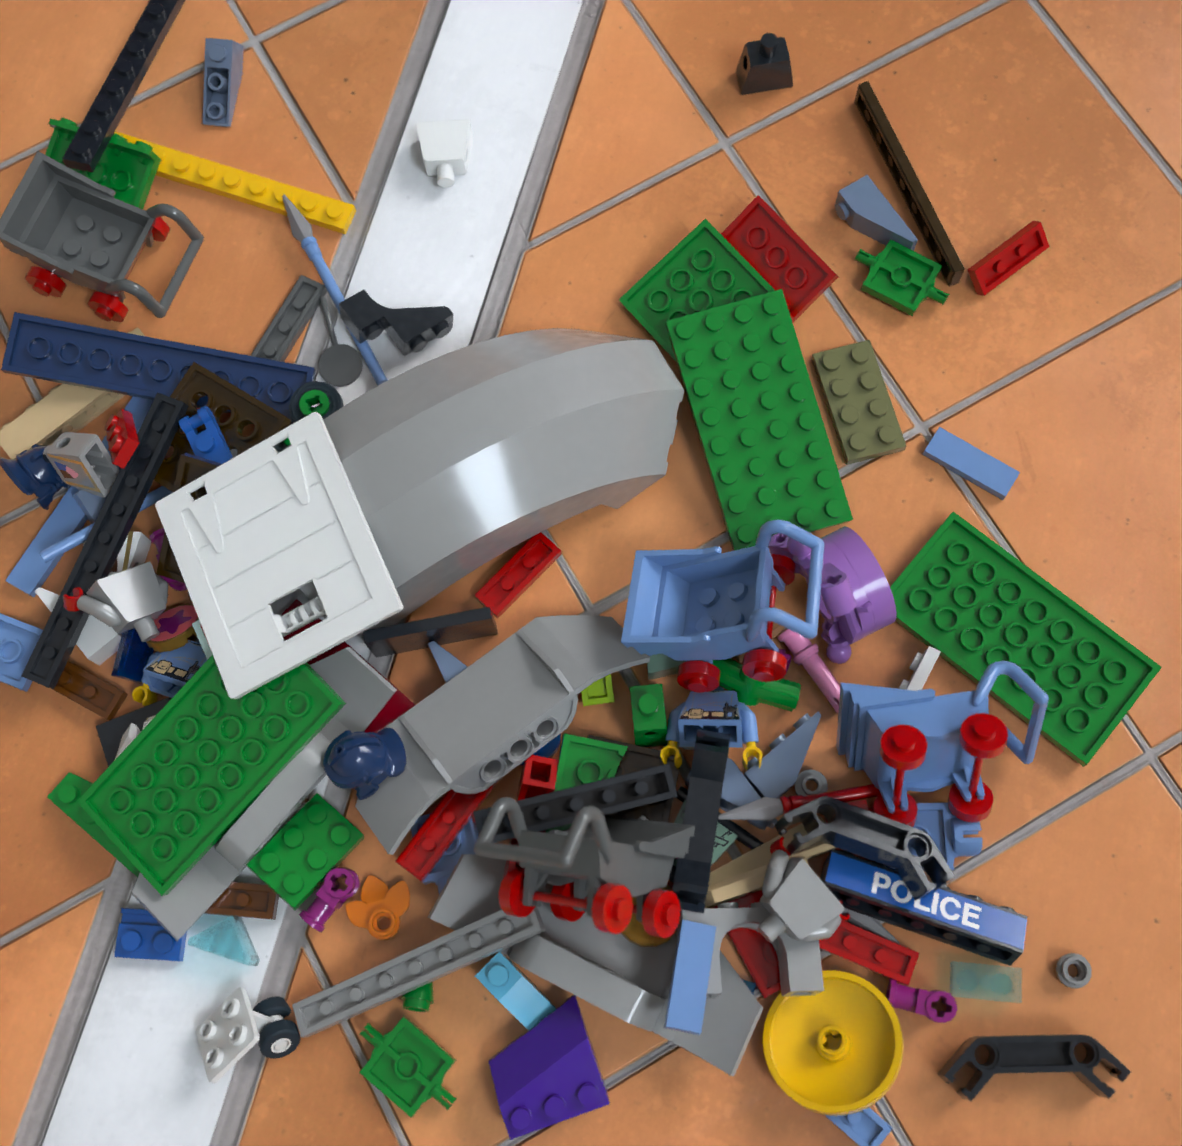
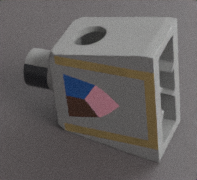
(82, 462)

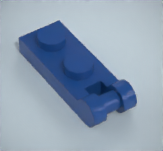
(210, 442)

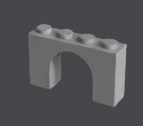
(797, 960)

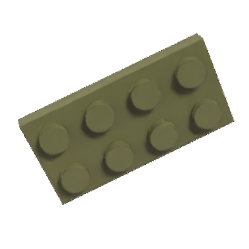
(858, 402)

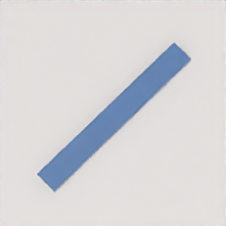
(64, 521)

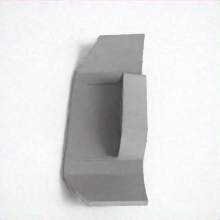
(365, 697)
(494, 715)
(605, 966)

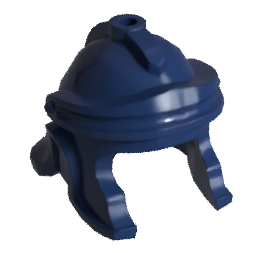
(34, 475)
(364, 760)

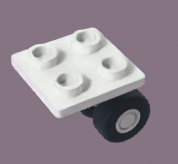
(237, 1028)

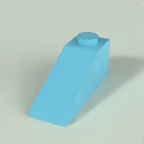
(515, 991)

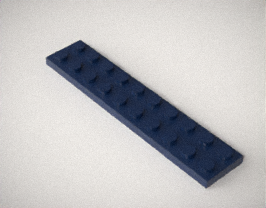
(139, 363)

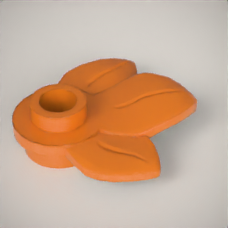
(379, 902)

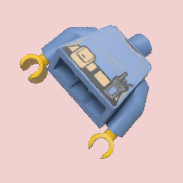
(169, 672)
(712, 712)

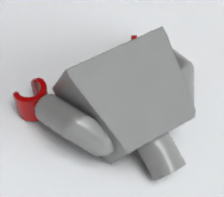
(124, 600)
(797, 900)

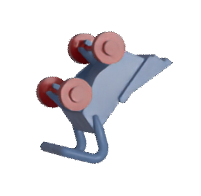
(719, 606)
(932, 741)

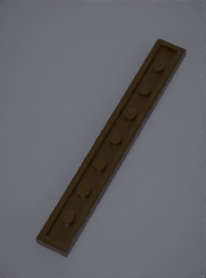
(908, 184)

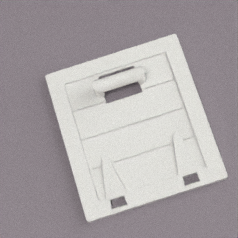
(265, 533)

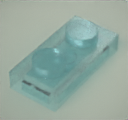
(986, 982)

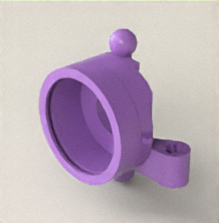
(853, 588)

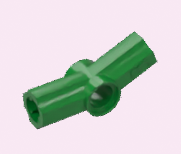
(778, 693)

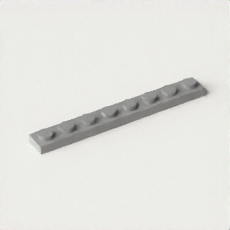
(414, 970)

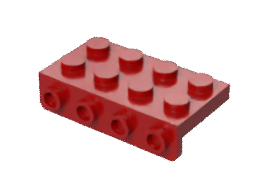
(779, 256)

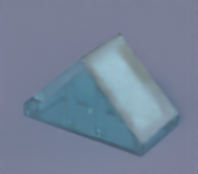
(227, 940)

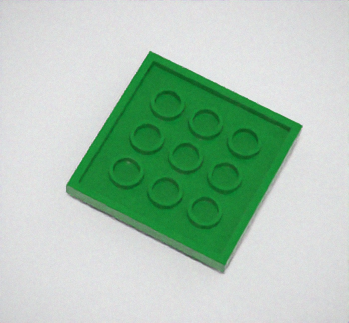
(692, 278)

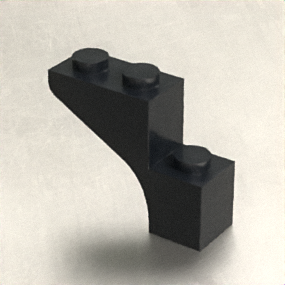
(407, 327)

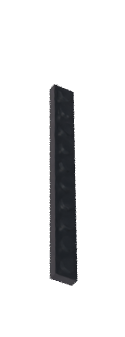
(121, 85)
(106, 538)

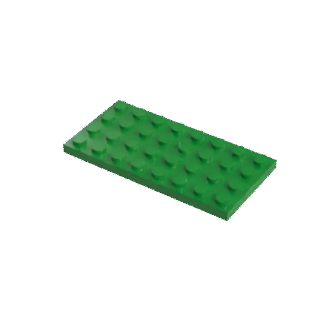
(758, 417)
(991, 607)
(204, 767)

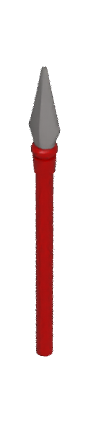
(770, 808)

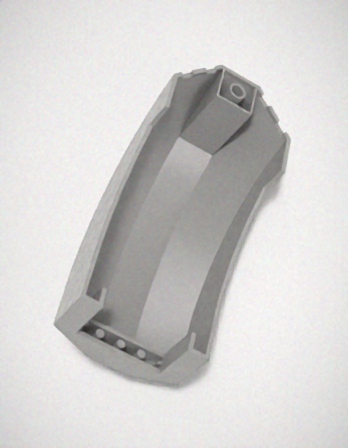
(501, 448)

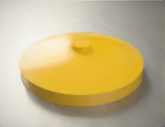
(834, 1047)

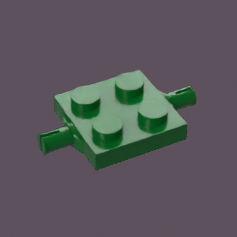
(901, 277)
(408, 1066)

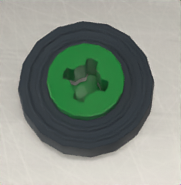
(312, 394)

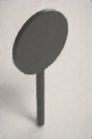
(340, 363)

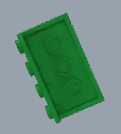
(122, 167)

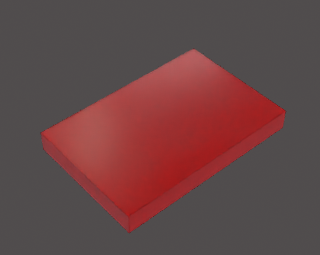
(756, 951)

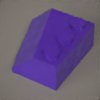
(548, 1073)

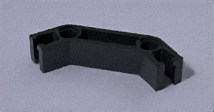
(701, 810)
(871, 838)
(1033, 1055)

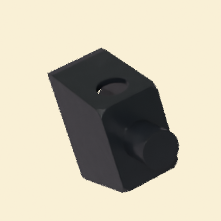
(764, 65)

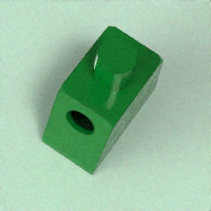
(648, 715)

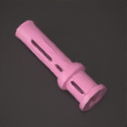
(806, 654)

